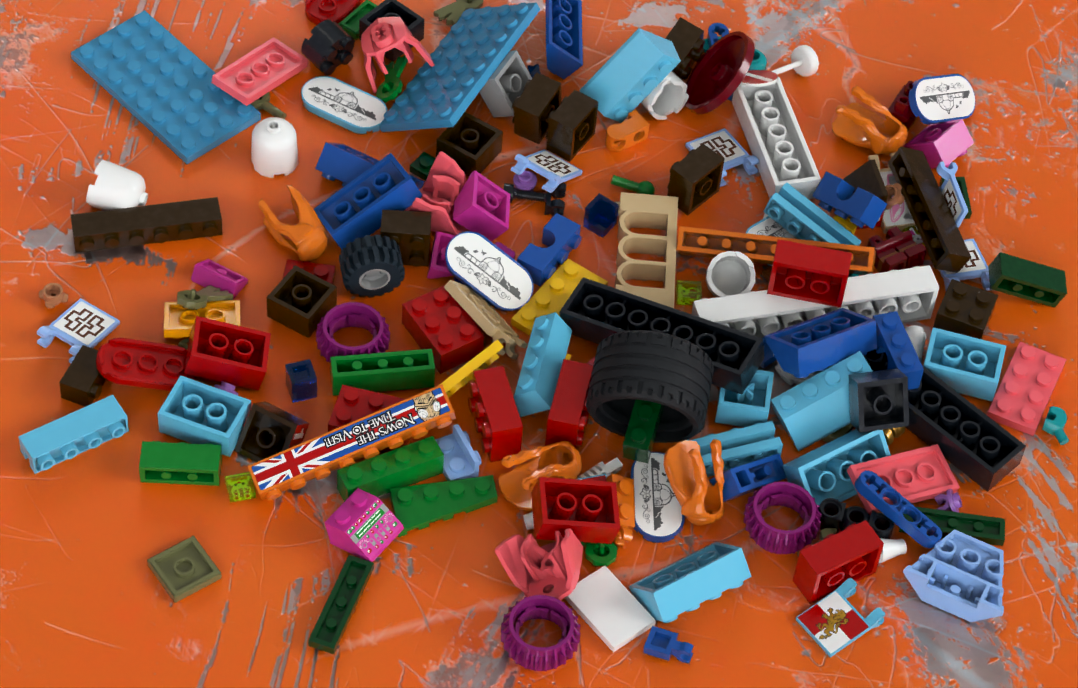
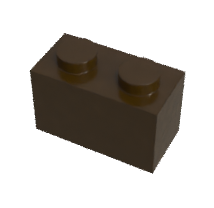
(82, 379)

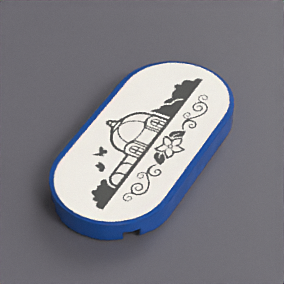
(942, 98)
(488, 271)
(656, 506)

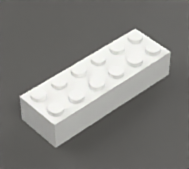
(775, 138)

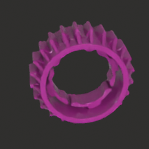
(352, 315)
(786, 495)
(540, 657)

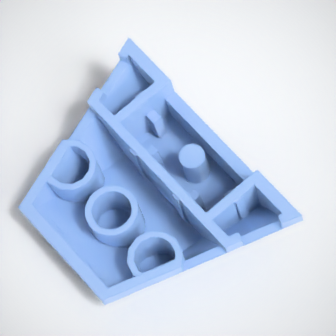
(960, 577)

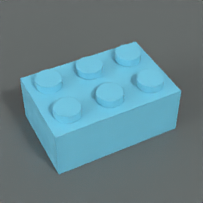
(965, 363)
(203, 414)

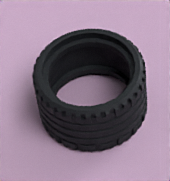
(655, 370)

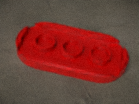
(334, 10)
(142, 363)

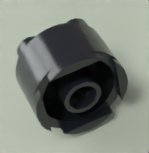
(328, 46)

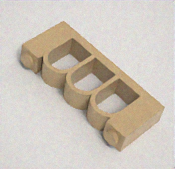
(653, 213)

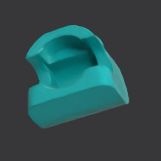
(1055, 424)

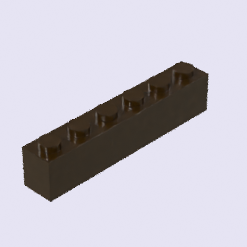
(929, 210)
(146, 224)

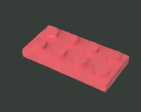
(259, 71)
(1026, 388)
(913, 474)

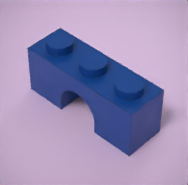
(836, 194)
(561, 237)
(898, 347)

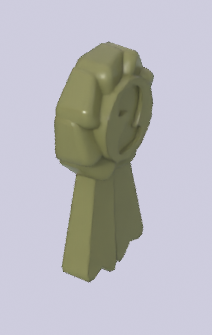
(454, 10)
(198, 299)

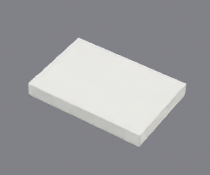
(610, 609)

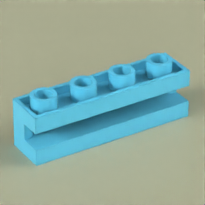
(806, 219)
(74, 434)
(741, 445)

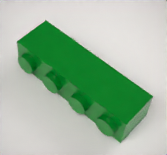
(384, 371)
(392, 469)

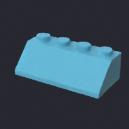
(631, 74)
(542, 364)
(819, 403)
(825, 468)
(691, 581)

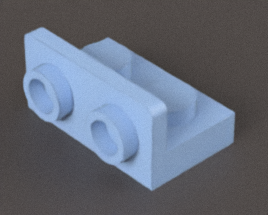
(459, 457)

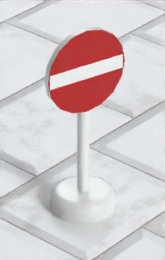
(803, 61)

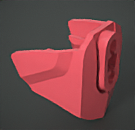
(383, 36)
(439, 194)
(545, 567)

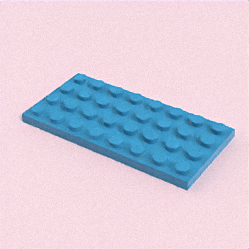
(461, 68)
(164, 86)

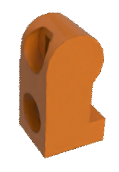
(627, 133)

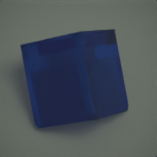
(600, 215)
(301, 380)

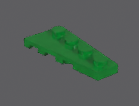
(430, 502)

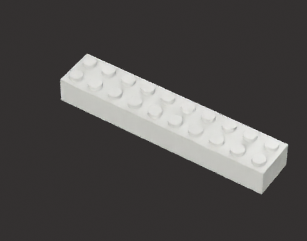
(907, 291)

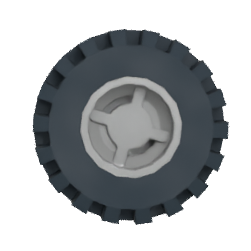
(371, 266)

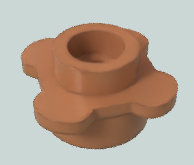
(894, 190)
(53, 295)

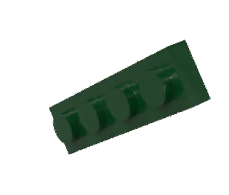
(984, 528)
(341, 604)

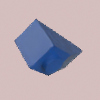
(751, 476)

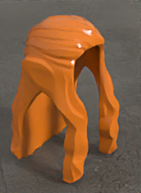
(867, 128)
(307, 236)
(551, 461)
(688, 479)

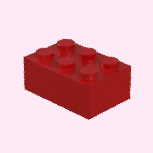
(809, 273)
(444, 326)
(227, 353)
(357, 403)
(568, 409)
(495, 413)
(582, 505)
(836, 558)

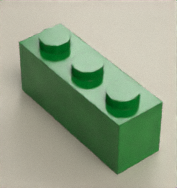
(180, 463)

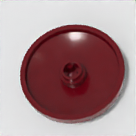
(719, 72)

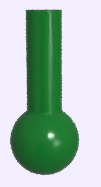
(643, 187)

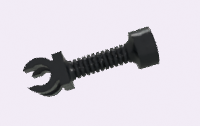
(551, 206)

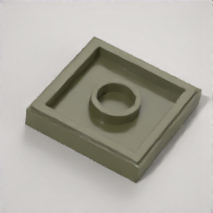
(184, 569)

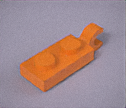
(626, 507)

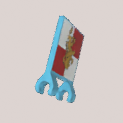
(836, 622)

